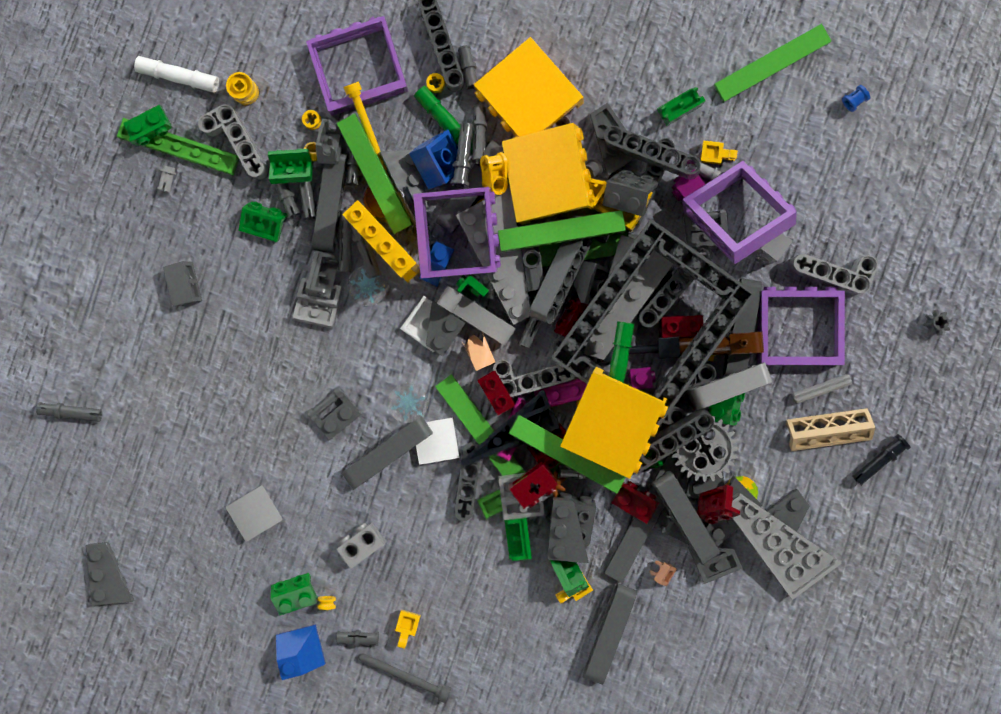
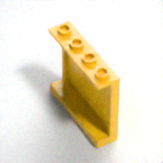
(527, 91)
(548, 173)
(382, 241)
(613, 424)

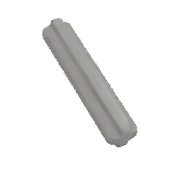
(822, 388)

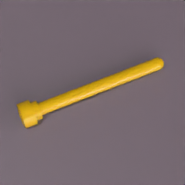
(353, 91)

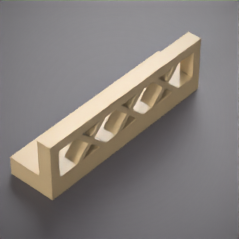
(832, 433)

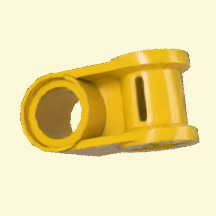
(494, 169)

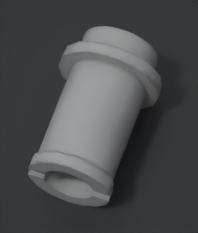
(708, 172)
(166, 177)

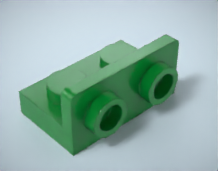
(147, 126)
(262, 221)
(474, 285)

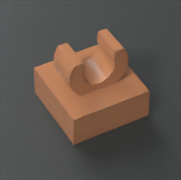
(665, 573)

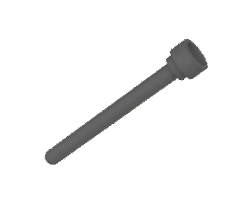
(440, 692)

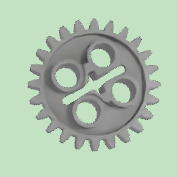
(721, 438)

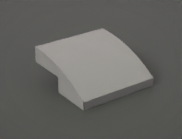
(315, 309)
(510, 505)
(253, 513)

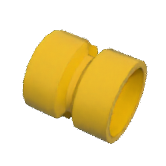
(242, 88)

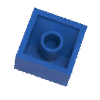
(436, 159)

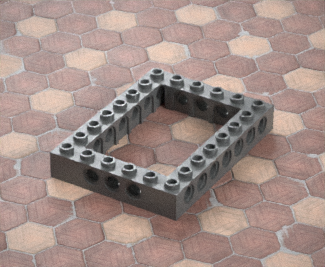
(654, 237)

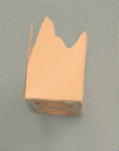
(479, 352)

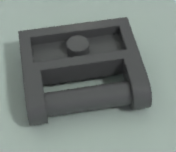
(696, 237)
(339, 418)

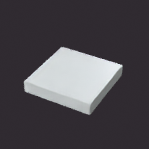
(418, 322)
(441, 444)

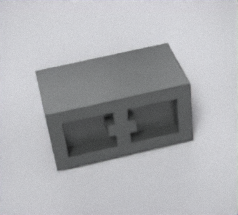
(329, 143)
(322, 275)
(182, 283)

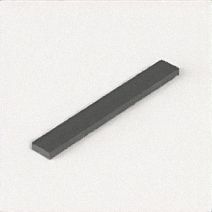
(638, 530)

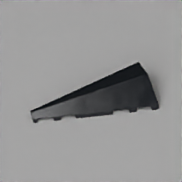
(537, 411)

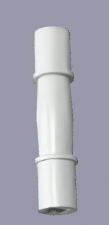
(176, 74)

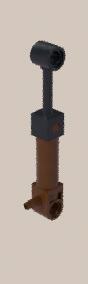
(674, 346)

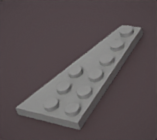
(510, 279)
(630, 301)
(786, 553)

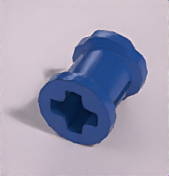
(856, 98)

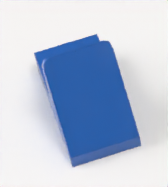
(440, 257)

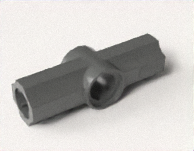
(533, 273)

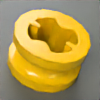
(439, 78)
(305, 117)
(326, 602)

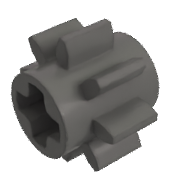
(944, 322)

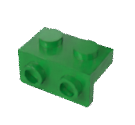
(290, 166)
(727, 410)
(293, 594)

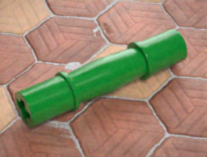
(439, 113)
(620, 354)

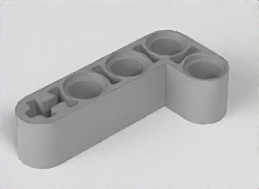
(240, 143)
(830, 271)
(476, 315)
(535, 376)
(729, 386)

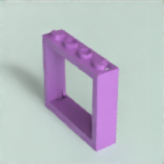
(339, 36)
(422, 231)
(717, 235)
(839, 326)

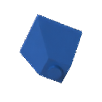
(299, 652)

